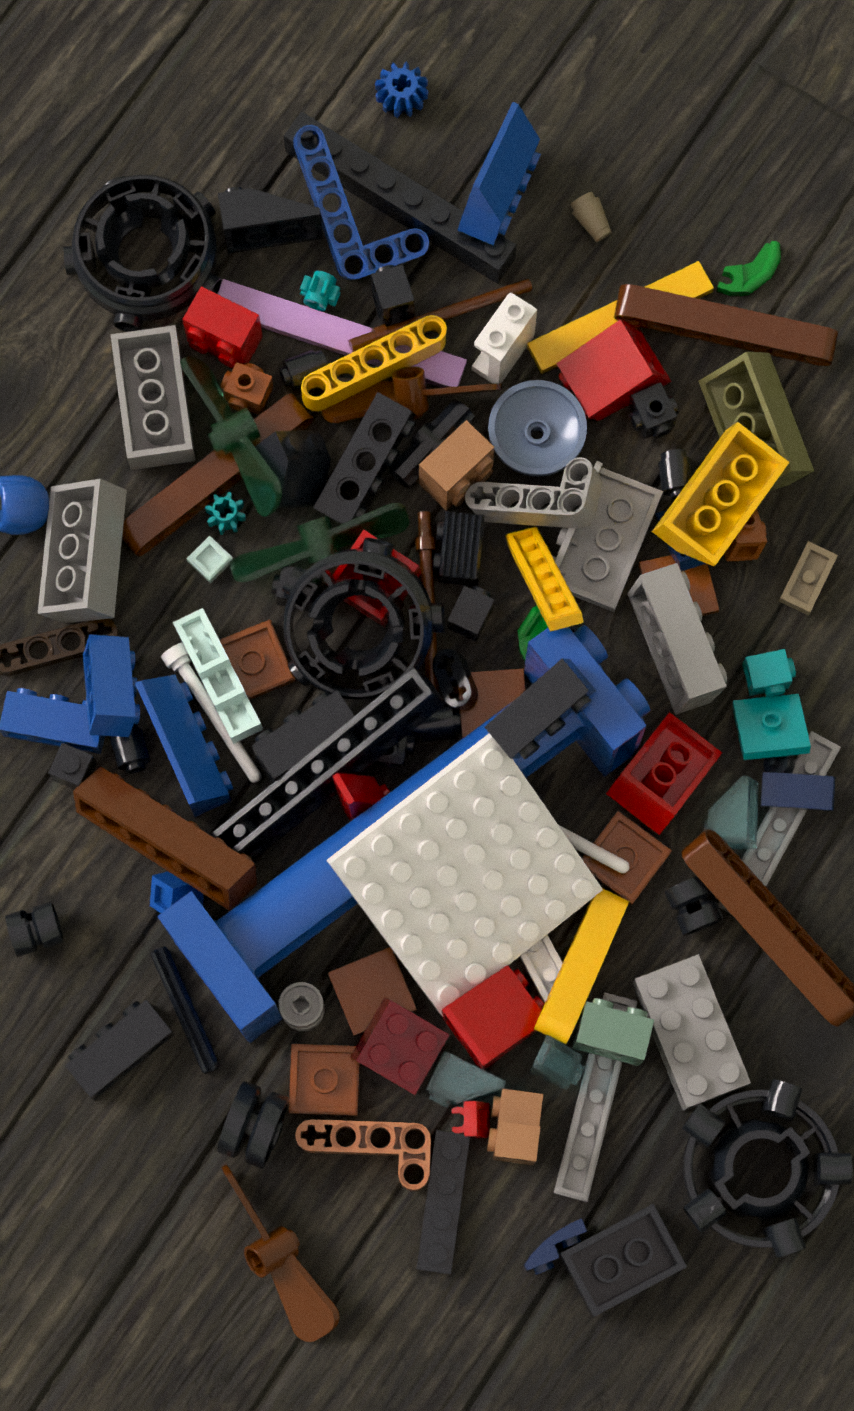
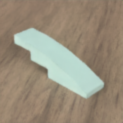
(218, 676)

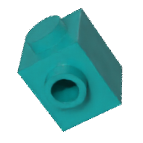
(769, 673)

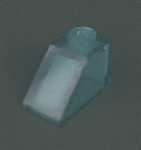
(736, 815)
(557, 1063)
(460, 1082)

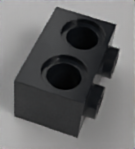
(392, 295)

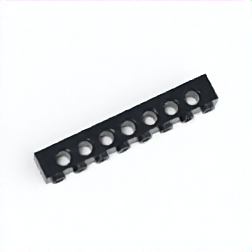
(345, 751)

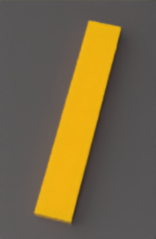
(563, 341)
(544, 579)

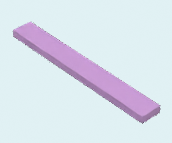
(330, 331)

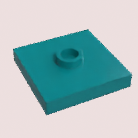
(771, 727)

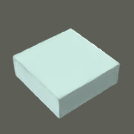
(210, 559)

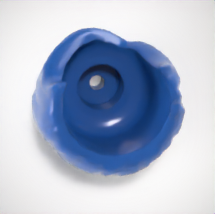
(23, 504)

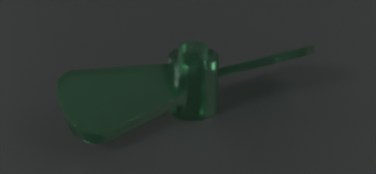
(235, 435)
(319, 541)

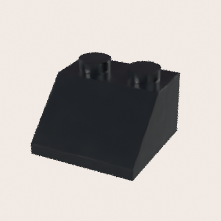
(299, 463)

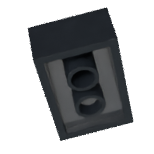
(265, 220)

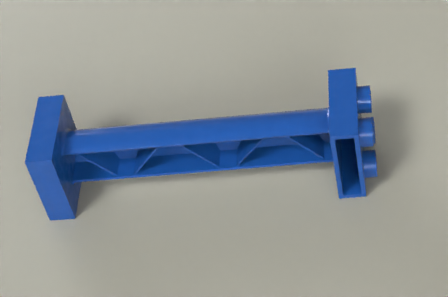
(311, 896)

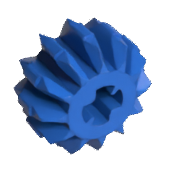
(413, 92)

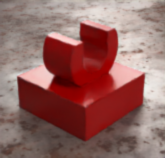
(475, 1119)

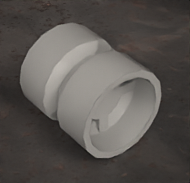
(301, 1006)

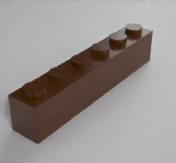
(165, 838)

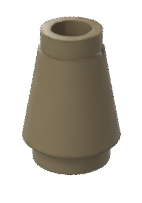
(591, 216)

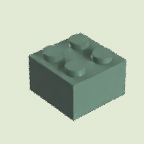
(613, 1032)

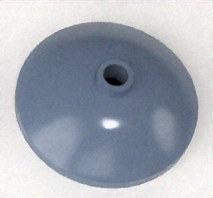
(542, 408)

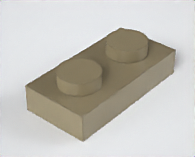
(808, 578)

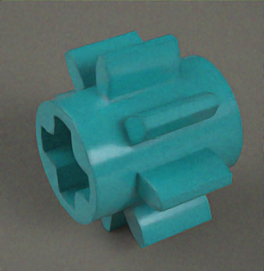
(320, 290)
(231, 519)

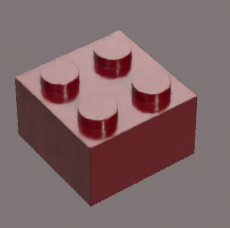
(399, 1046)

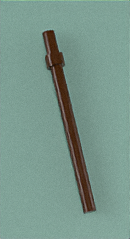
(445, 313)
(425, 547)

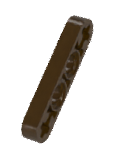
(53, 640)

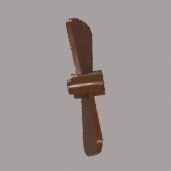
(406, 389)
(275, 1253)

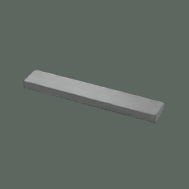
(781, 823)
(589, 1119)

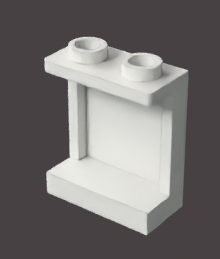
(504, 338)

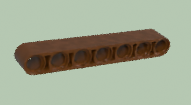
(726, 325)
(208, 477)
(771, 926)

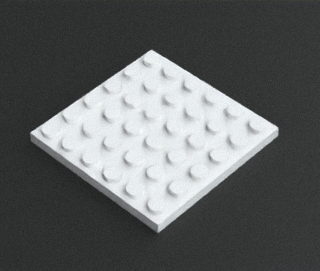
(465, 873)

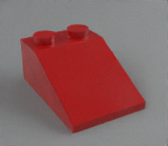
(664, 773)

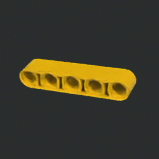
(366, 376)
(581, 966)

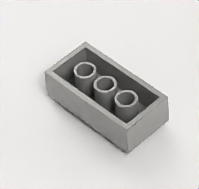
(152, 397)
(82, 551)
(677, 638)
(691, 1032)

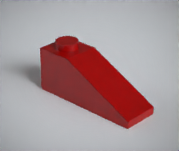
(358, 793)

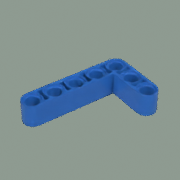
(344, 217)

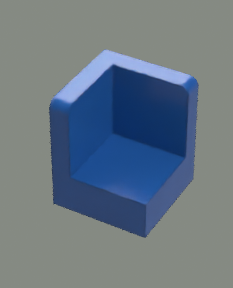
(168, 889)

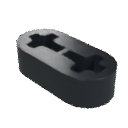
(448, 681)

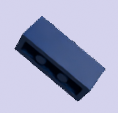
(110, 686)
(48, 721)

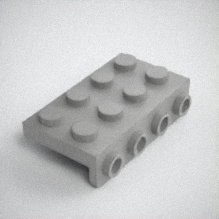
(601, 556)

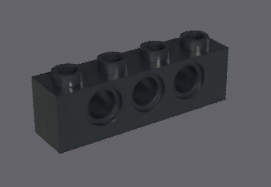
(380, 413)

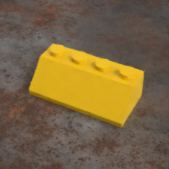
(721, 495)

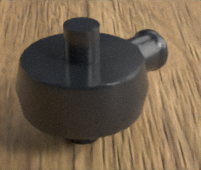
(780, 764)

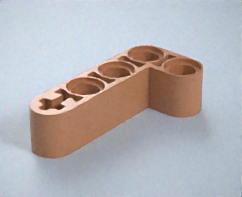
(363, 1145)

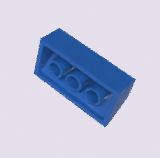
(501, 178)
(184, 743)

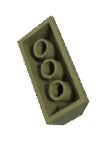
(752, 394)

